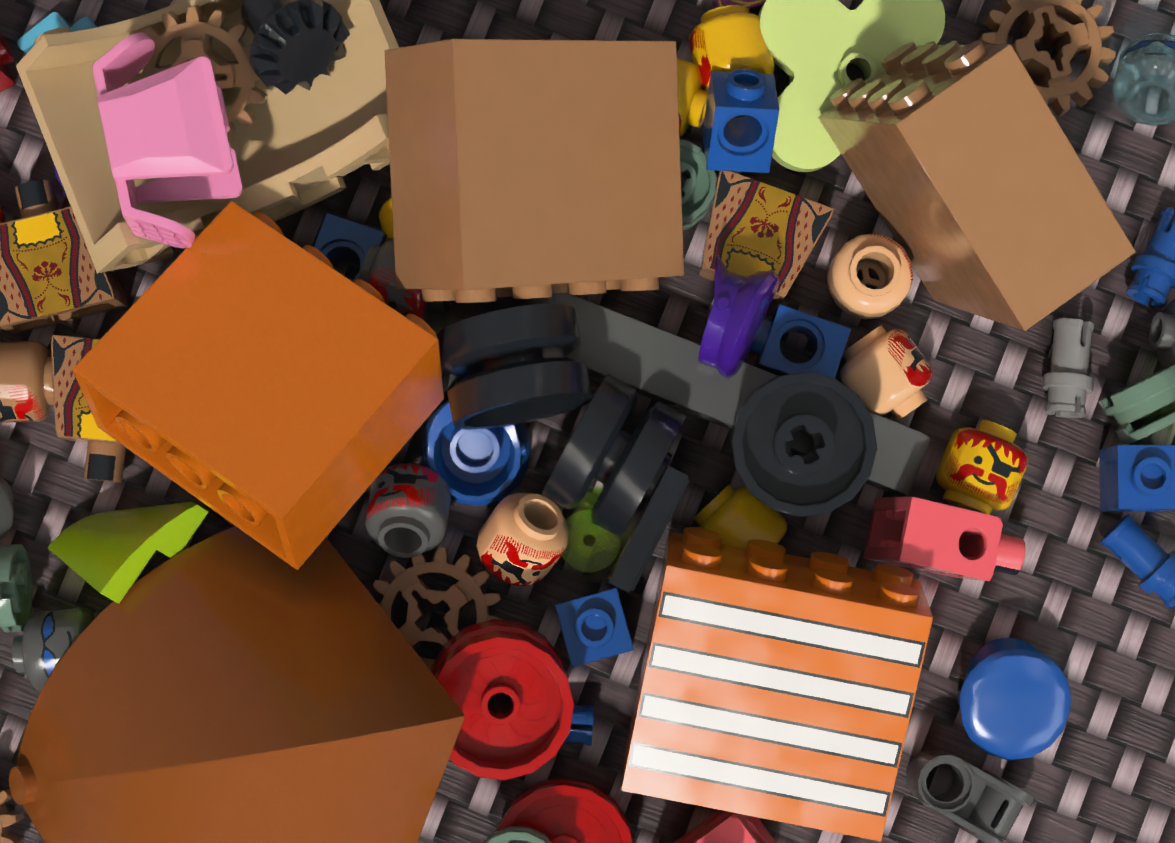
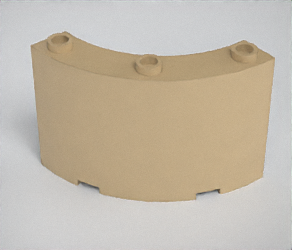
(284, 158)

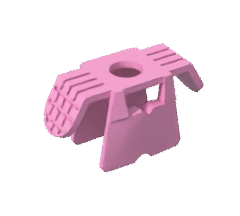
(166, 130)

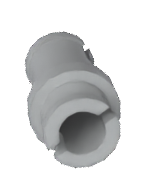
(1068, 373)

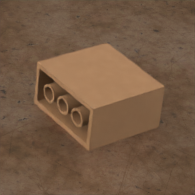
(534, 167)
(976, 180)

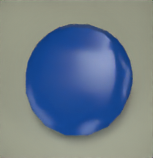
(475, 462)
(1013, 699)

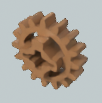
(1068, 39)
(198, 44)
(457, 597)

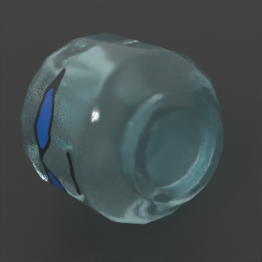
(1146, 80)

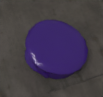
(735, 317)

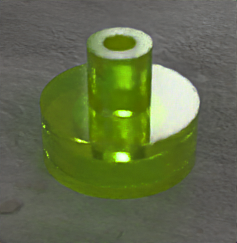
(594, 557)

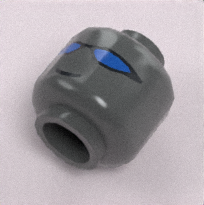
(46, 640)

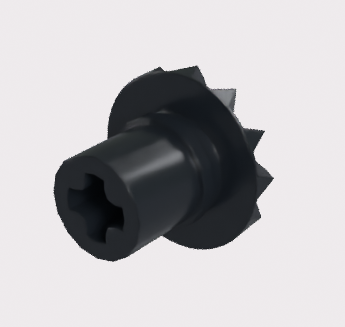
(293, 40)

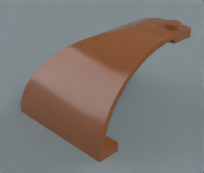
(237, 711)

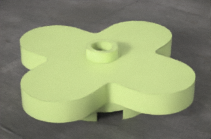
(814, 46)

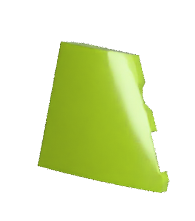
(117, 544)

